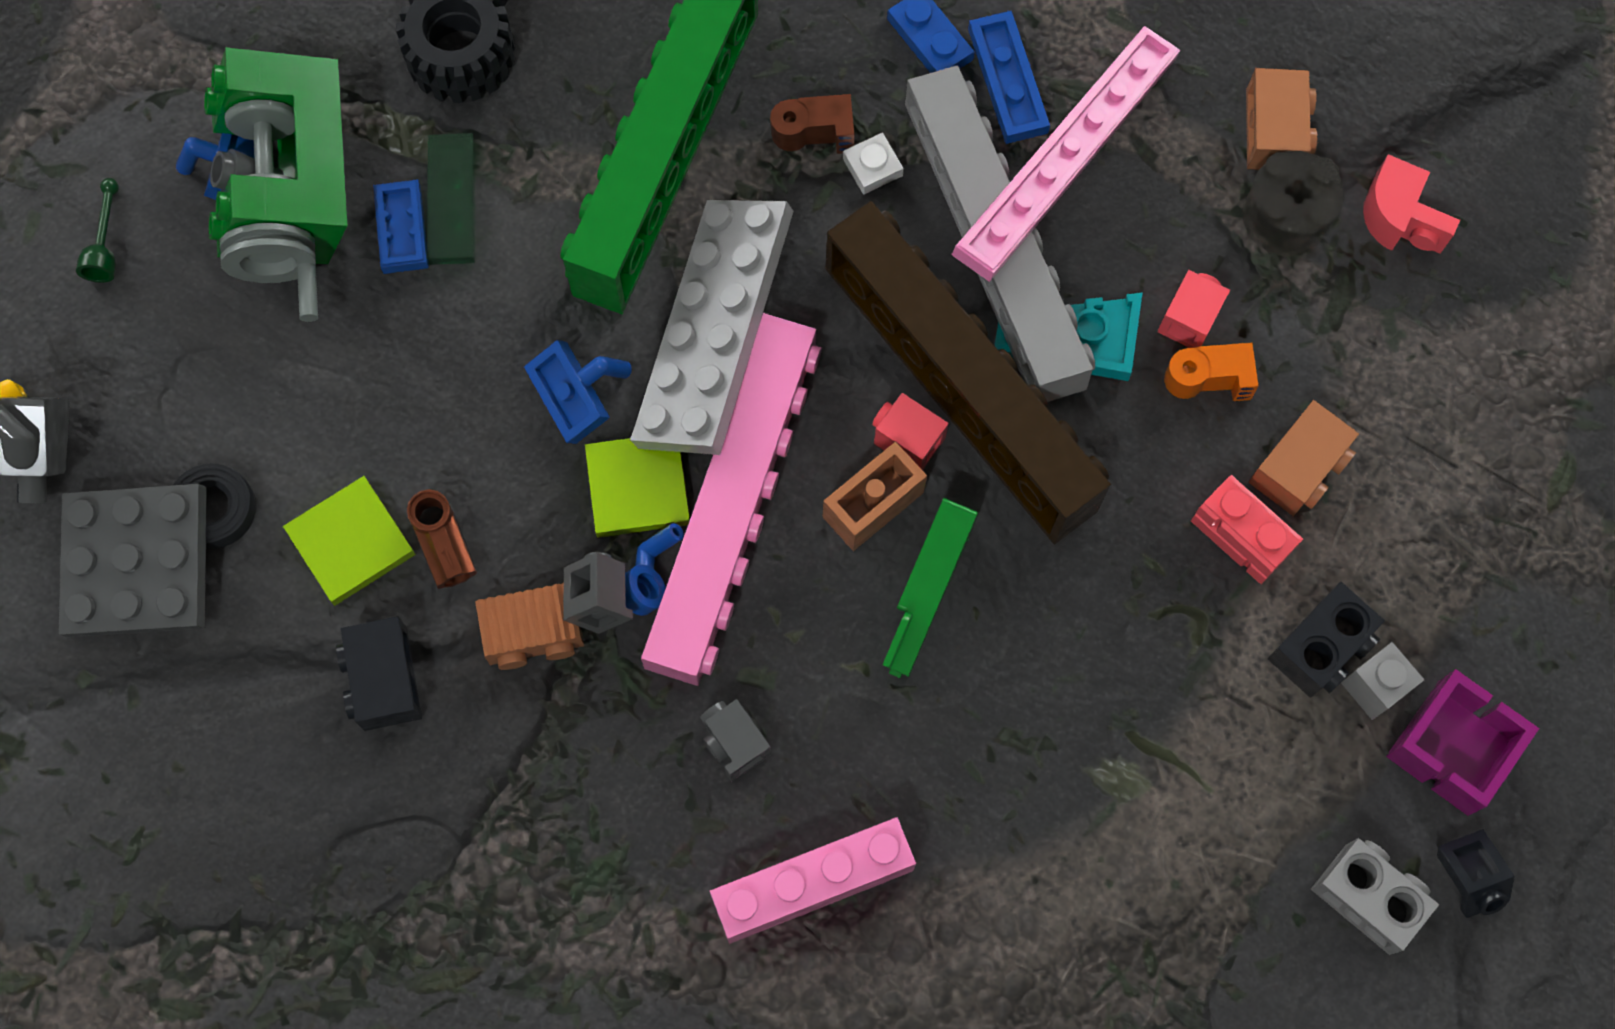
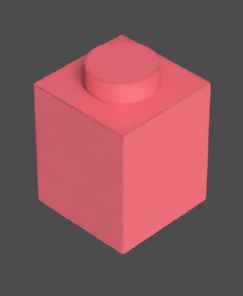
(1193, 309)
(912, 427)

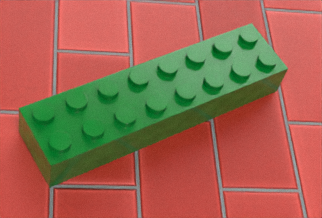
(654, 149)

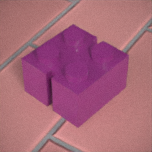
(1457, 748)

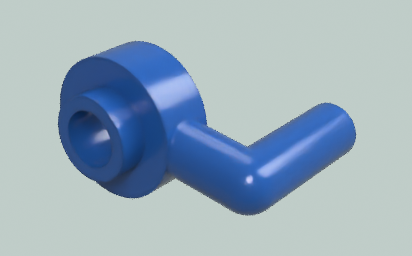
(642, 583)

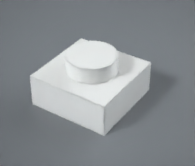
(873, 163)

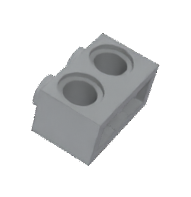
(1369, 906)

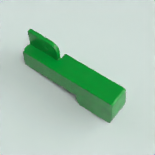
(929, 583)

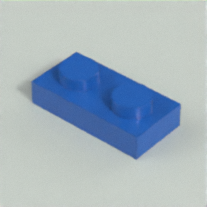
(930, 34)

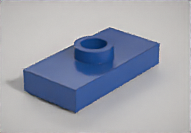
(400, 226)

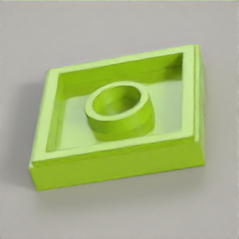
(635, 488)
(349, 540)

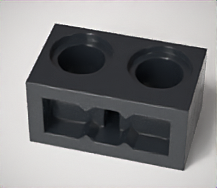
(1321, 635)

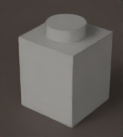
(1382, 681)

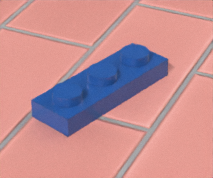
(1008, 77)

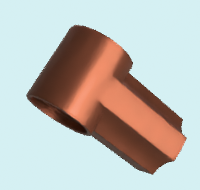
(442, 541)

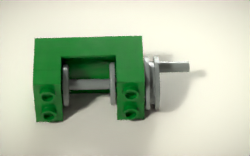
(271, 222)

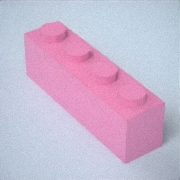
(813, 880)

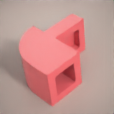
(1394, 210)

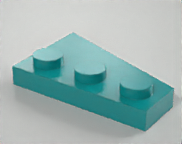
(1108, 330)

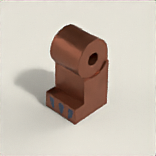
(813, 122)

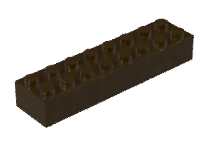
(965, 372)

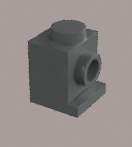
(595, 593)
(734, 738)

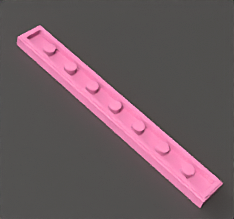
(1065, 154)

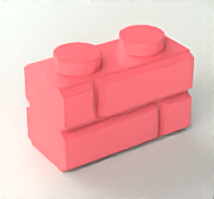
(1246, 529)

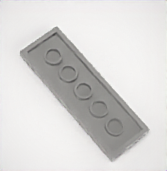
(712, 327)

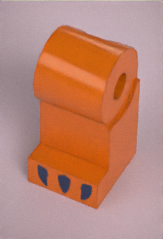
(1213, 369)

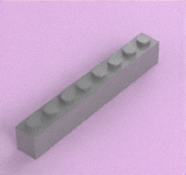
(1025, 288)

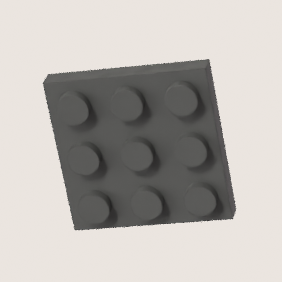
(133, 560)

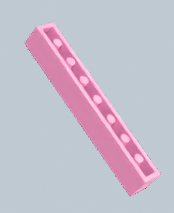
(729, 503)

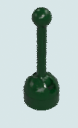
(96, 261)

